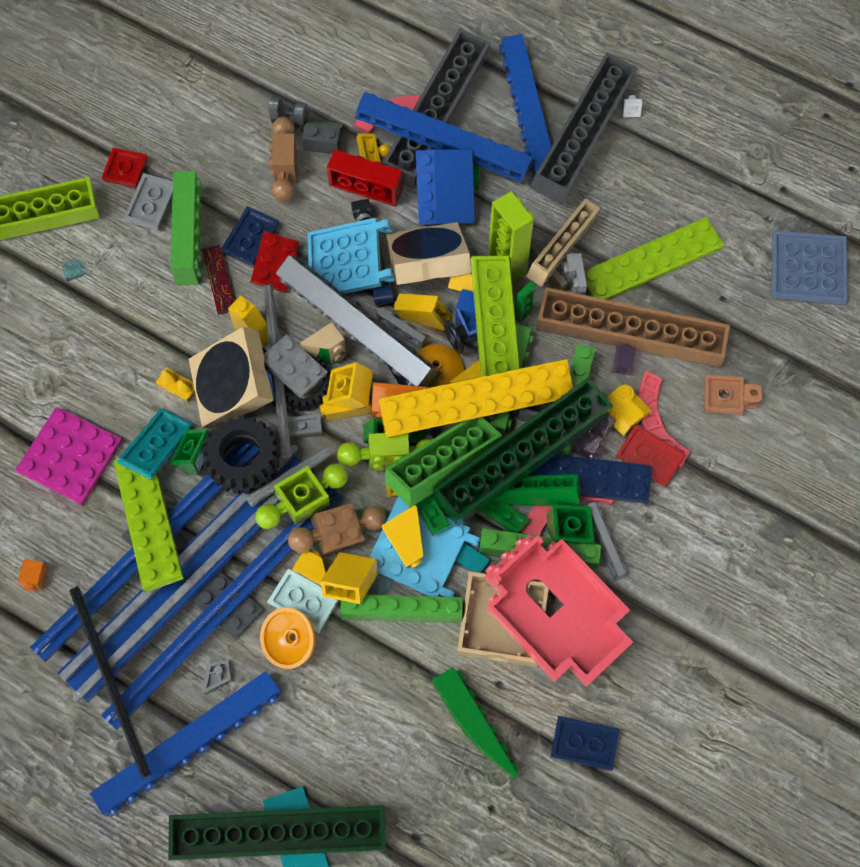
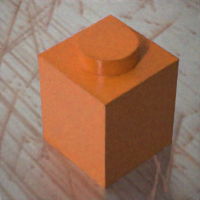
(32, 575)

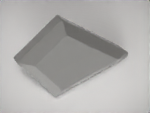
(216, 675)

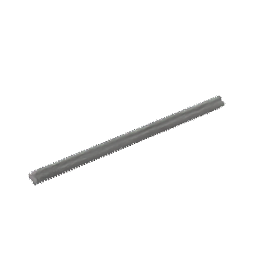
(278, 384)

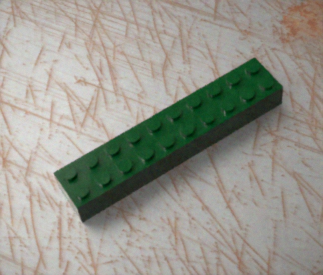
(522, 451)
(276, 833)

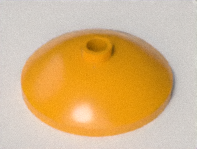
(448, 359)
(278, 639)

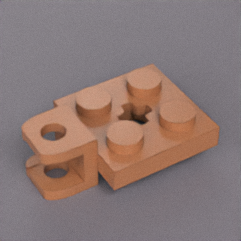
(740, 395)

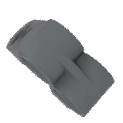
(298, 114)

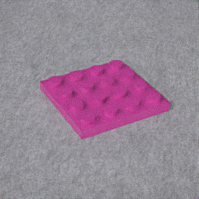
(69, 455)

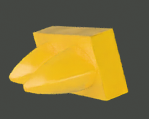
(176, 384)

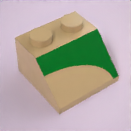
(326, 345)

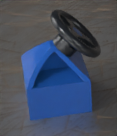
(464, 320)

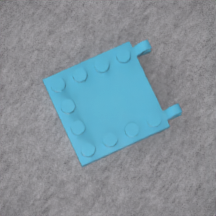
(350, 255)
(437, 561)

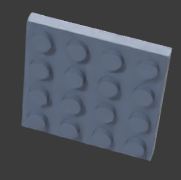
(809, 267)

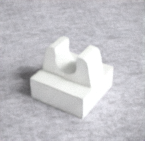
(632, 107)

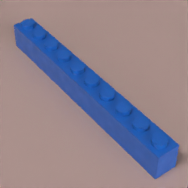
(526, 100)
(442, 136)
(187, 743)

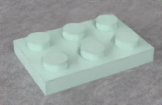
(305, 596)

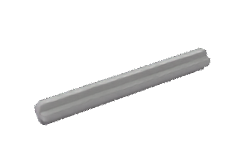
(268, 489)

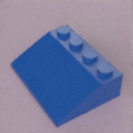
(445, 186)

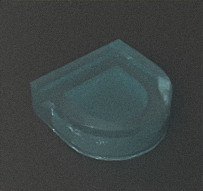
(72, 270)
(381, 585)

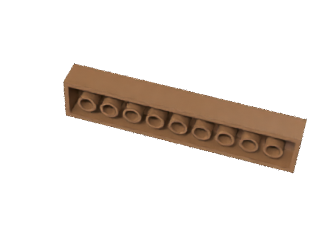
(633, 325)

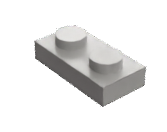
(304, 425)

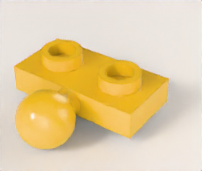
(368, 147)

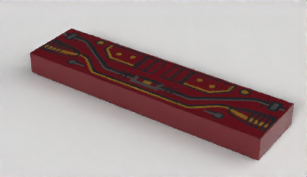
(218, 278)

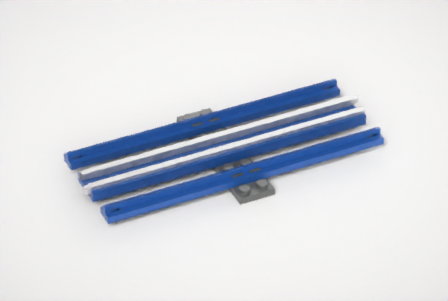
(201, 560)

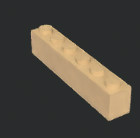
(563, 242)

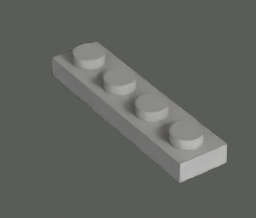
(608, 549)

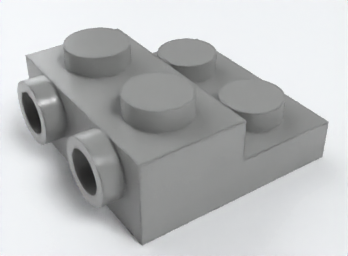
(574, 273)

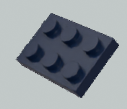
(247, 235)
(584, 743)

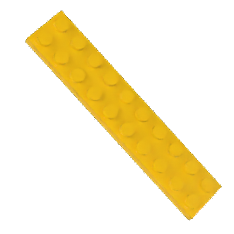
(474, 397)

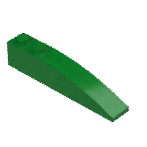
(544, 491)

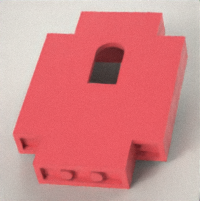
(581, 633)

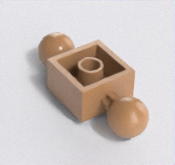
(283, 159)
(337, 529)

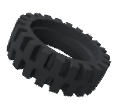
(311, 402)

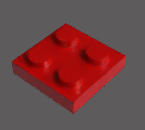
(124, 167)

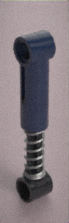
(383, 294)

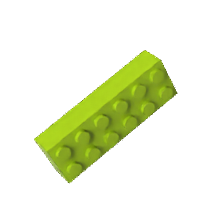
(47, 208)
(511, 233)

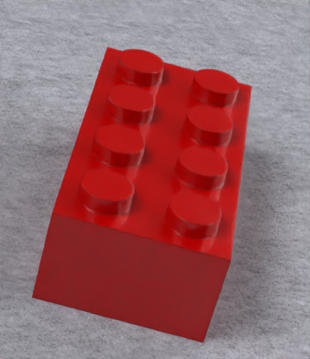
(365, 177)

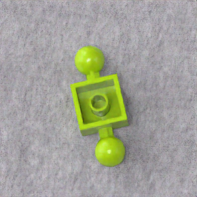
(381, 451)
(301, 495)

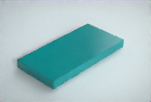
(155, 444)
(295, 800)

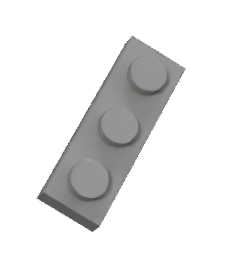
(401, 328)

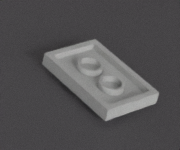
(150, 202)
(293, 366)

